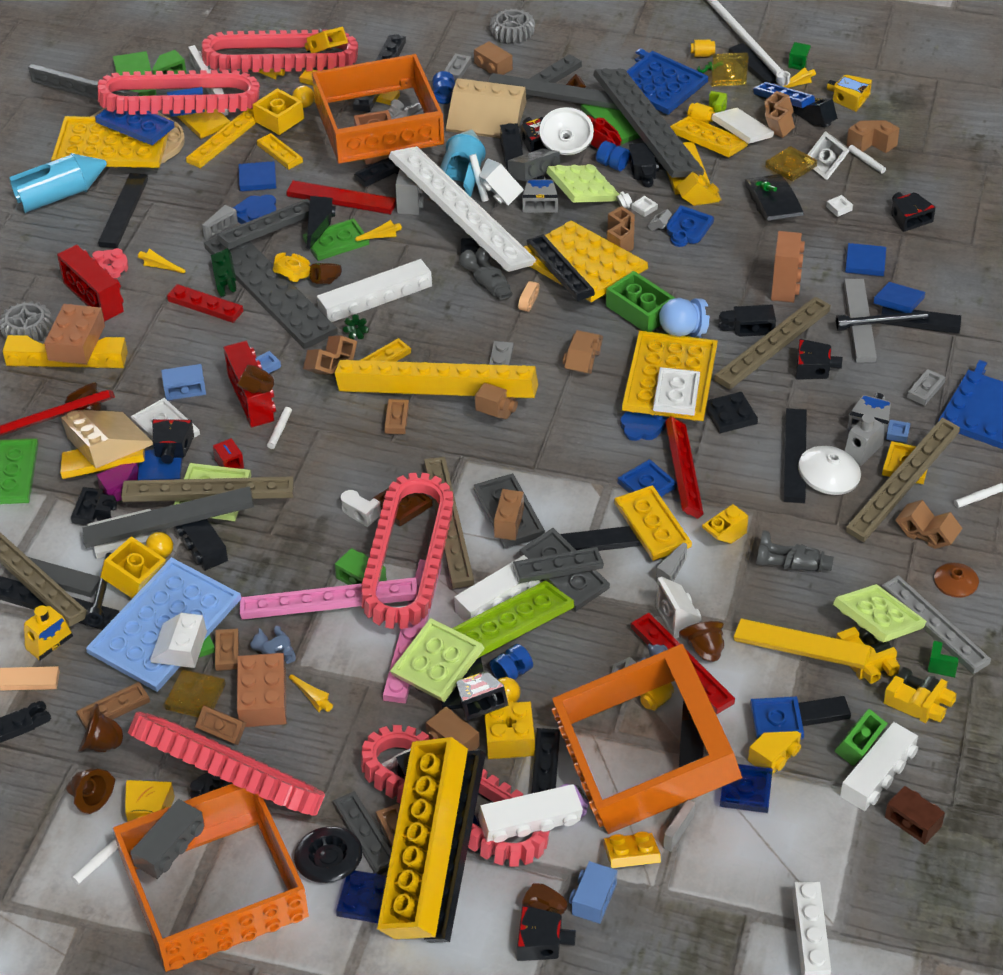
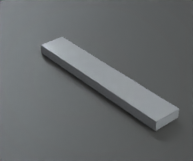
(861, 334)
(938, 626)

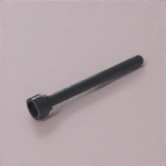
(844, 322)
(95, 615)

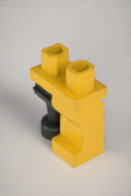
(881, 656)
(921, 702)

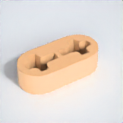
(528, 296)

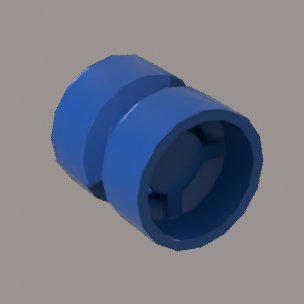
(443, 86)
(613, 155)
(513, 663)

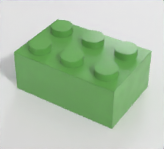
(637, 301)

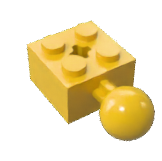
(282, 111)
(135, 563)
(511, 727)

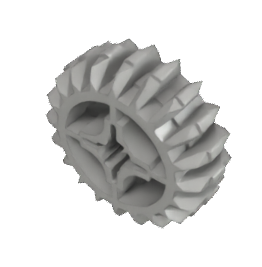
(512, 26)
(27, 320)

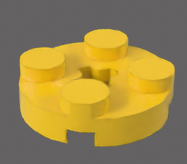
(293, 267)

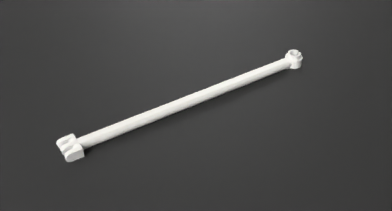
(782, 77)

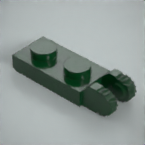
(224, 271)

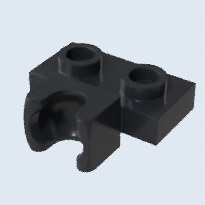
(93, 504)

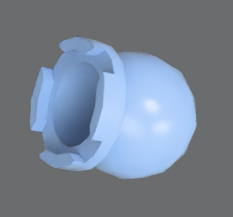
(684, 317)

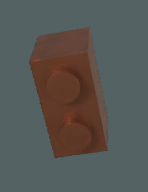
(914, 814)

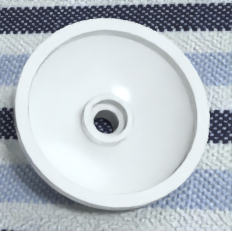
(566, 123)
(829, 470)

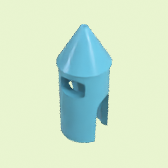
(457, 161)
(55, 180)

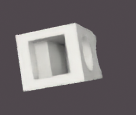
(359, 508)

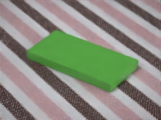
(133, 63)
(615, 118)
(17, 469)

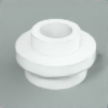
(624, 200)

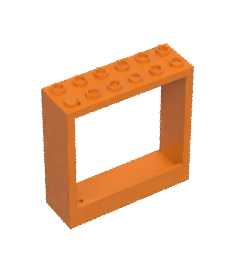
(383, 136)
(667, 789)
(224, 813)

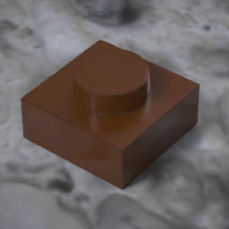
(576, 81)

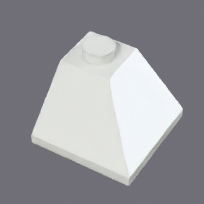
(828, 153)

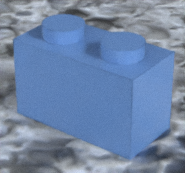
(183, 382)
(593, 892)

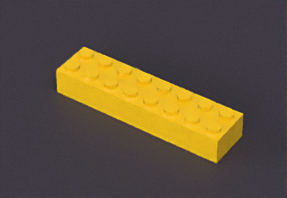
(423, 839)

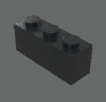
(203, 542)

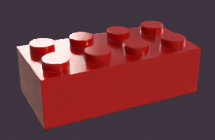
(90, 281)
(256, 406)

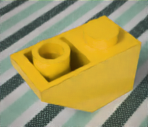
(698, 191)
(728, 524)
(774, 749)

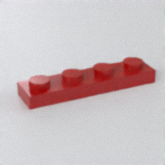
(205, 303)

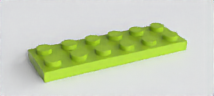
(516, 616)

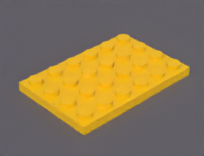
(94, 140)
(592, 256)
(668, 351)

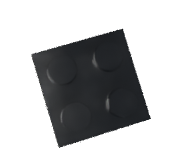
(731, 412)

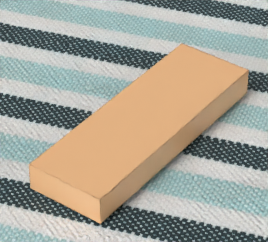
(29, 678)

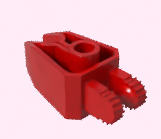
(604, 132)

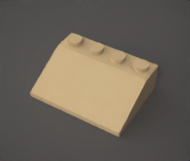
(484, 107)
(103, 435)

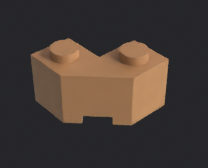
(779, 113)
(874, 133)
(621, 228)
(582, 351)
(326, 361)
(494, 401)
(920, 522)

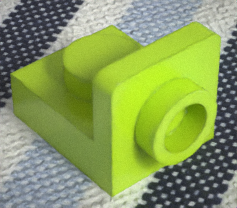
(718, 101)

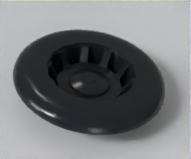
(329, 861)

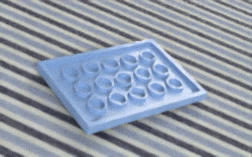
(133, 633)

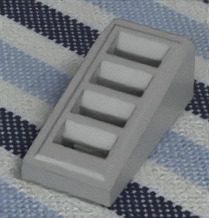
(220, 221)
(672, 564)

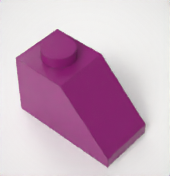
(113, 479)

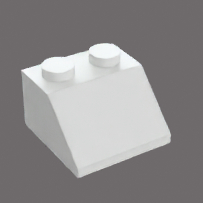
(500, 182)
(675, 606)
(180, 641)

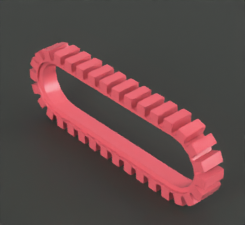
(276, 61)
(178, 102)
(423, 601)
(227, 763)
(488, 788)

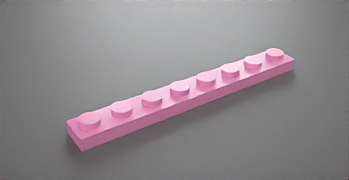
(324, 598)
(396, 689)

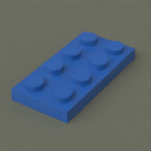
(143, 127)

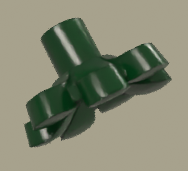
(354, 329)

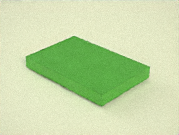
(337, 240)

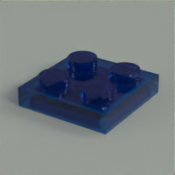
(750, 791)
(362, 896)

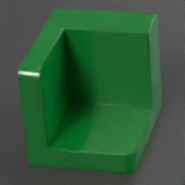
(798, 56)
(941, 663)

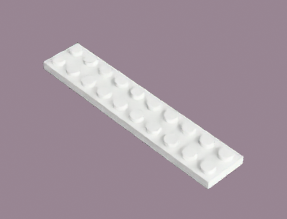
(462, 209)

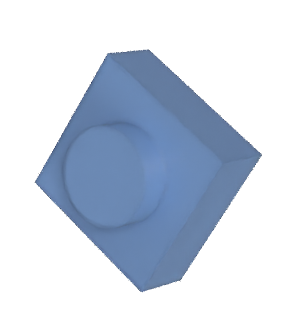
(269, 362)
(898, 431)

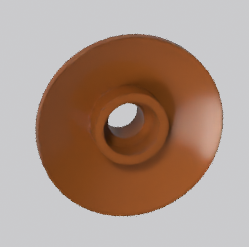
(956, 580)

